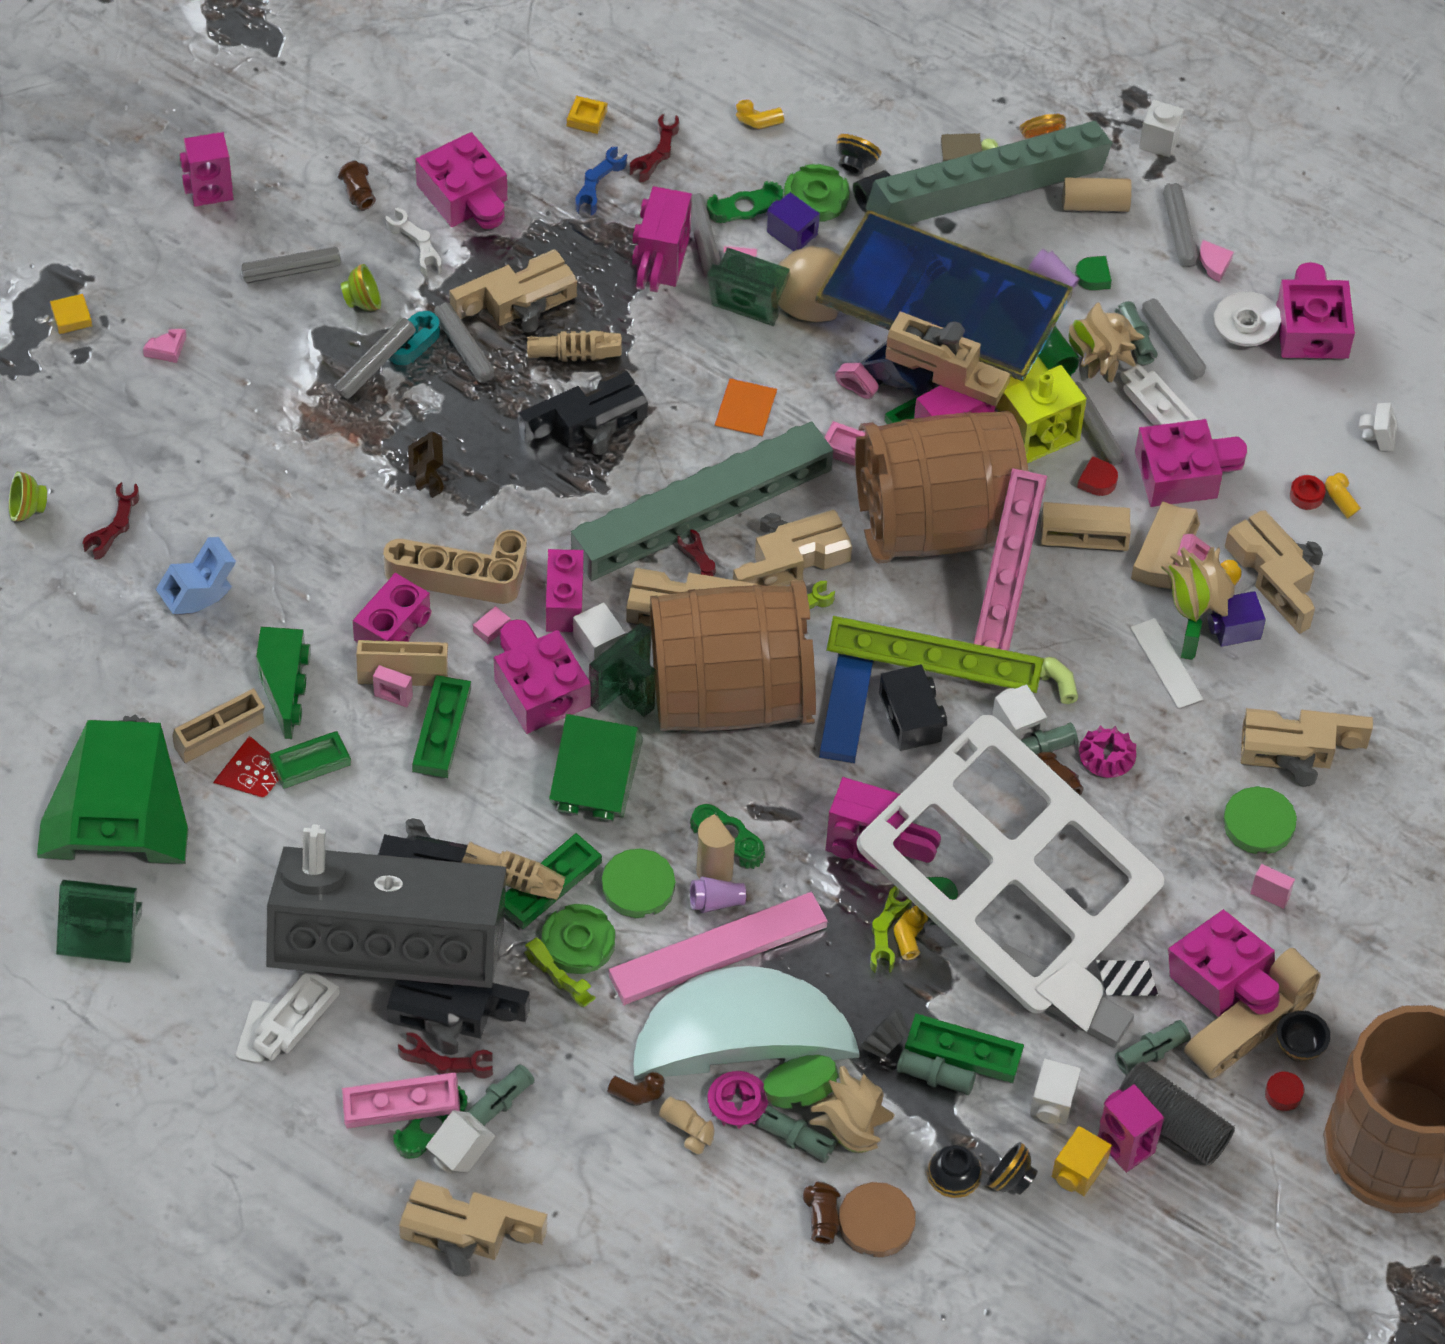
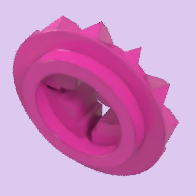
(1120, 759)
(723, 1091)

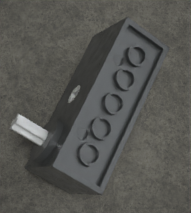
(384, 915)

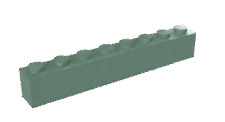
(991, 174)
(702, 500)

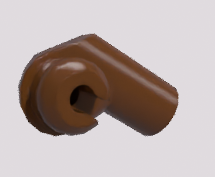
(640, 1093)

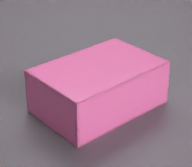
(490, 624)

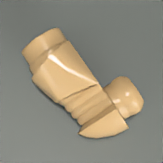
(686, 1118)

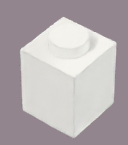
(1161, 128)
(596, 630)
(1019, 711)
(1055, 1092)
(459, 1142)

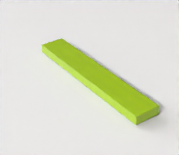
(934, 653)

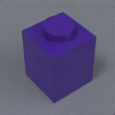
(792, 222)
(1243, 623)

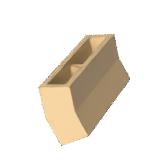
(1085, 526)
(1161, 542)
(414, 659)
(218, 726)

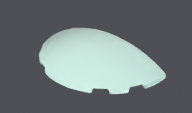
(740, 1018)

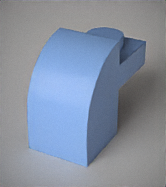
(198, 584)

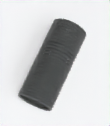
(1185, 1118)

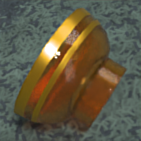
(1042, 125)

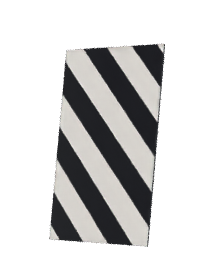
(1127, 978)

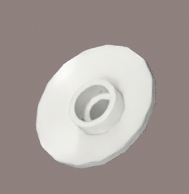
(1247, 318)

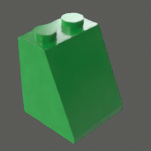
(595, 767)

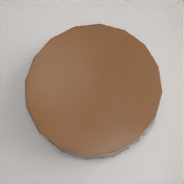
(877, 1219)

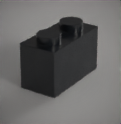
(912, 707)

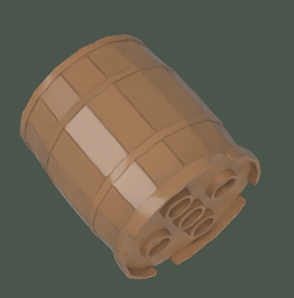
(936, 482)
(733, 657)
(1391, 1113)

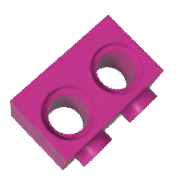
(208, 169)
(564, 588)
(386, 613)
(1130, 1127)

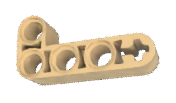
(444, 568)
(1242, 1029)

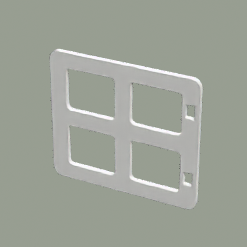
(1010, 860)

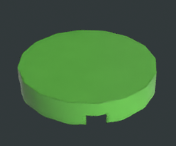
(820, 189)
(1259, 820)
(638, 883)
(579, 938)
(801, 1081)

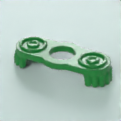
(726, 211)
(747, 845)
(413, 1141)

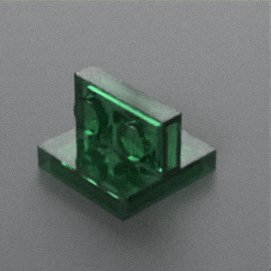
(747, 286)
(626, 673)
(97, 920)

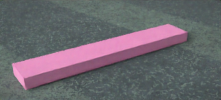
(1010, 559)
(717, 948)

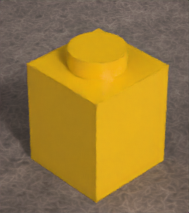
(1081, 1161)

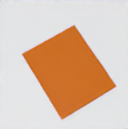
(745, 407)

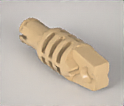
(574, 346)
(521, 872)

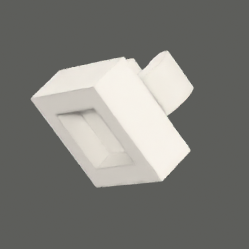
(1380, 427)

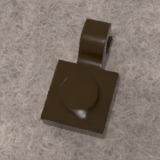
(424, 458)

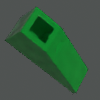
(280, 666)

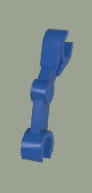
(592, 177)

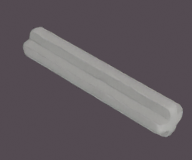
(1180, 224)
(703, 233)
(290, 264)
(1173, 338)
(464, 343)
(375, 357)
(1100, 432)

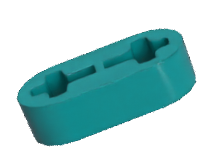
(420, 340)

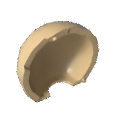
(808, 272)

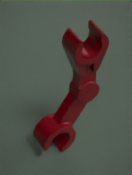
(663, 151)
(120, 524)
(697, 554)
(443, 1064)

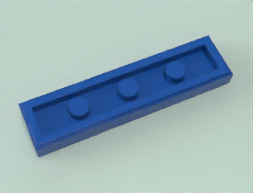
(846, 708)

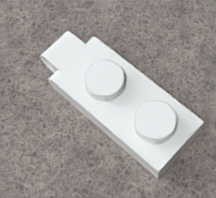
(1154, 397)
(295, 1014)

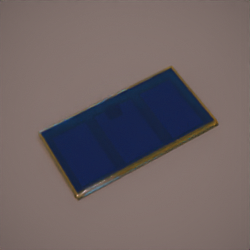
(939, 281)

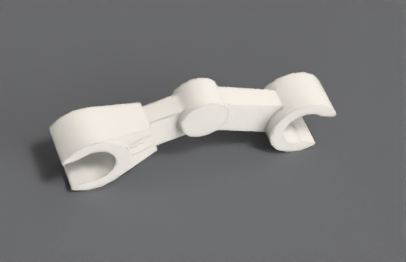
(421, 237)

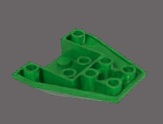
(117, 796)

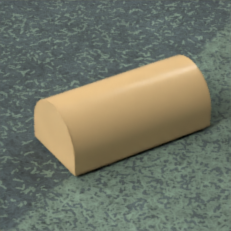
(1096, 194)
(715, 850)

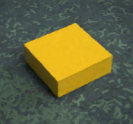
(587, 114)
(71, 313)

